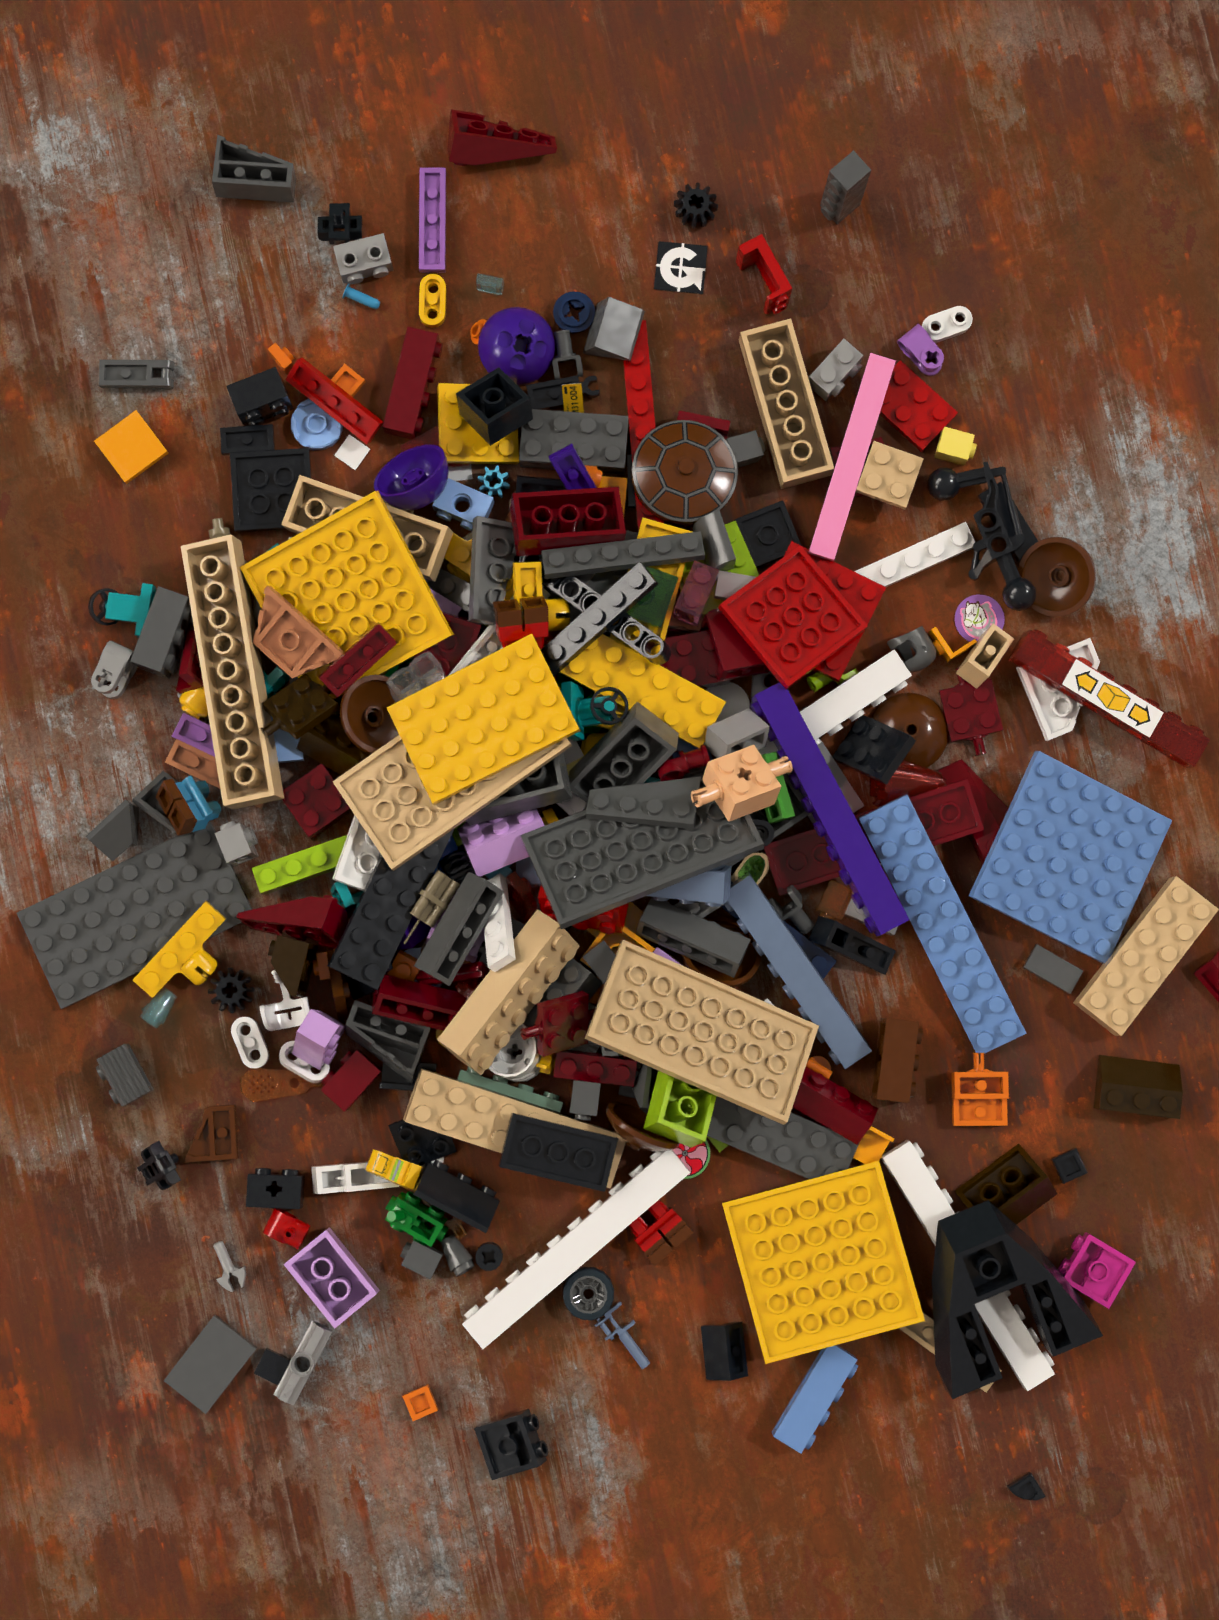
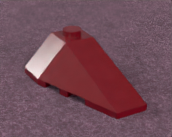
(483, 142)
(989, 806)
(301, 918)

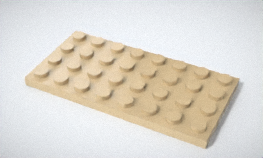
(397, 809)
(702, 1032)

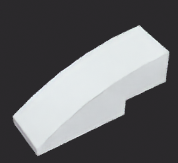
(346, 1178)

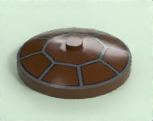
(684, 471)

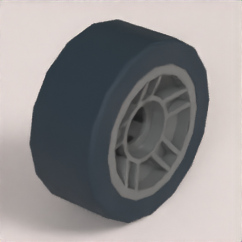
(594, 1306)

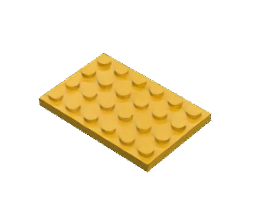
(483, 719)

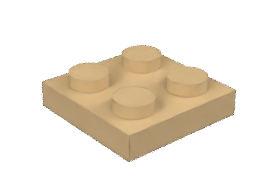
(889, 475)

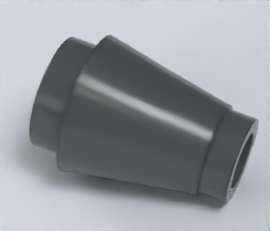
(457, 1256)

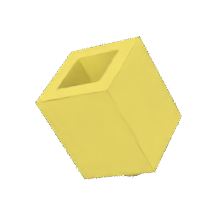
(955, 446)

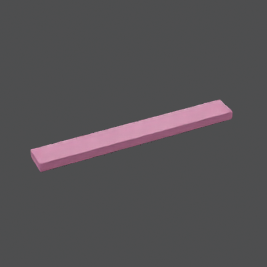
(851, 457)

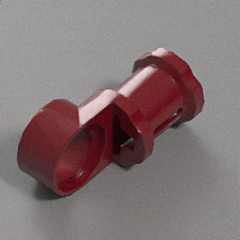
(687, 761)

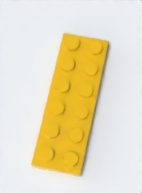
(662, 692)

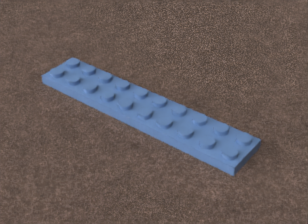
(942, 925)

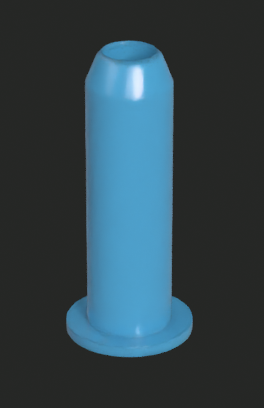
(361, 297)

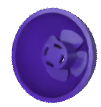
(502, 349)
(413, 477)

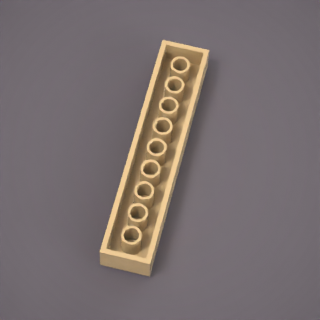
(231, 672)

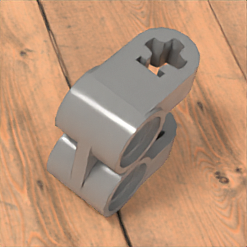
(113, 668)

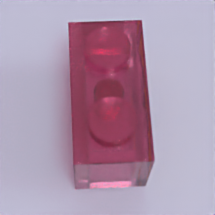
(696, 593)

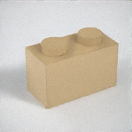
(985, 655)

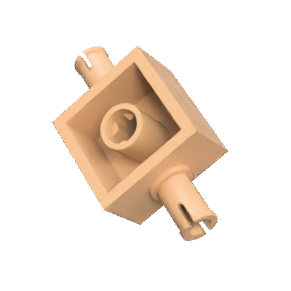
(741, 782)

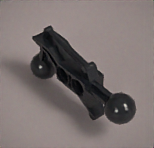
(945, 484)

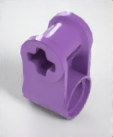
(918, 347)

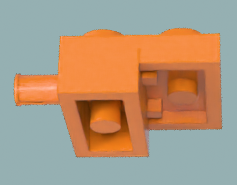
(979, 1096)

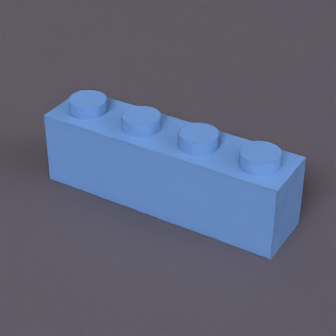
(814, 1397)

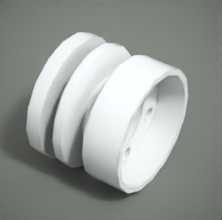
(521, 1067)

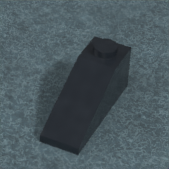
(851, 944)

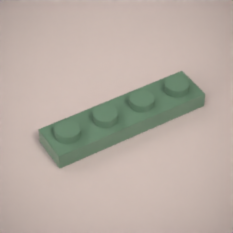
(522, 1092)

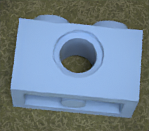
(454, 492)

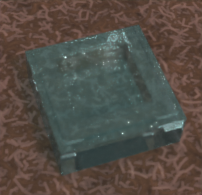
(490, 284)

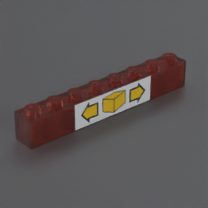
(1108, 698)

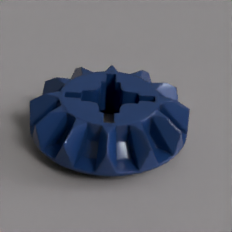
(578, 301)

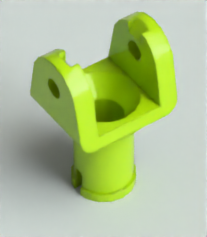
(819, 680)

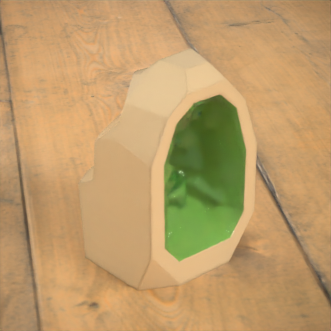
(756, 864)

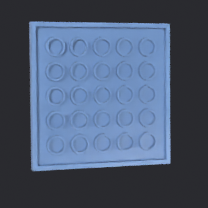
(1070, 857)

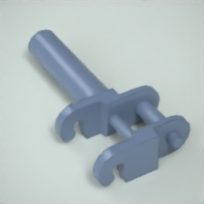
(624, 1336)

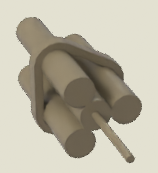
(433, 900)

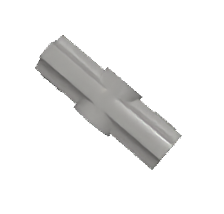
(295, 1377)

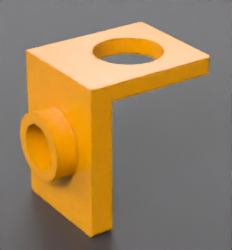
(942, 647)
(872, 1146)

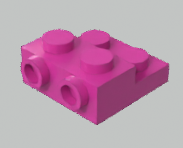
(1096, 1269)

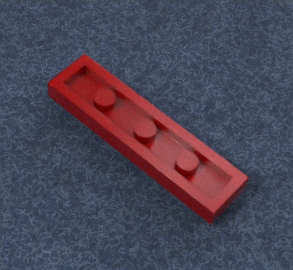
(334, 400)

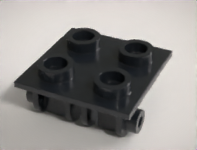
(420, 1144)

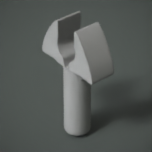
(228, 1268)

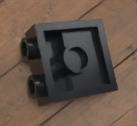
(511, 1444)

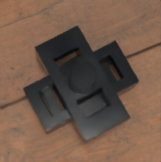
(336, 219)
(162, 1164)

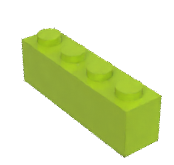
(298, 866)

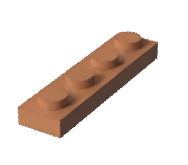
(195, 763)

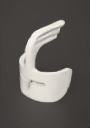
(281, 1021)

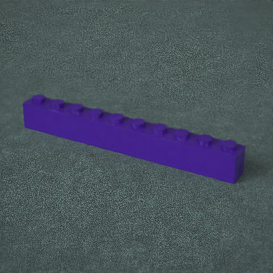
(830, 810)

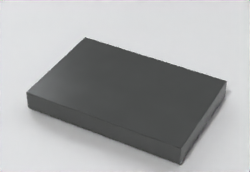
(210, 1364)

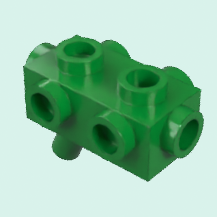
(410, 1215)

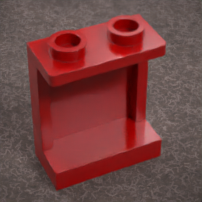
(759, 253)

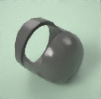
(920, 643)

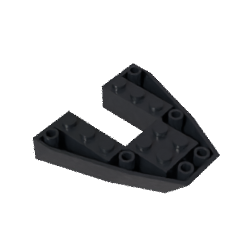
(980, 1257)

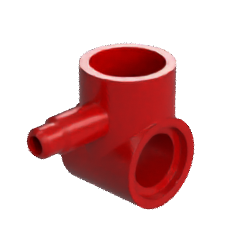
(286, 1228)

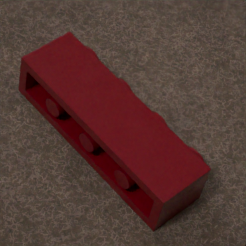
(411, 383)
(416, 1002)
(834, 1106)

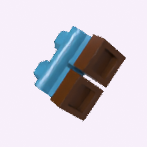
(187, 805)

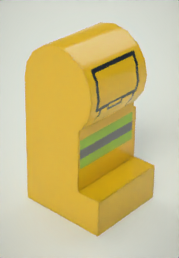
(393, 1169)

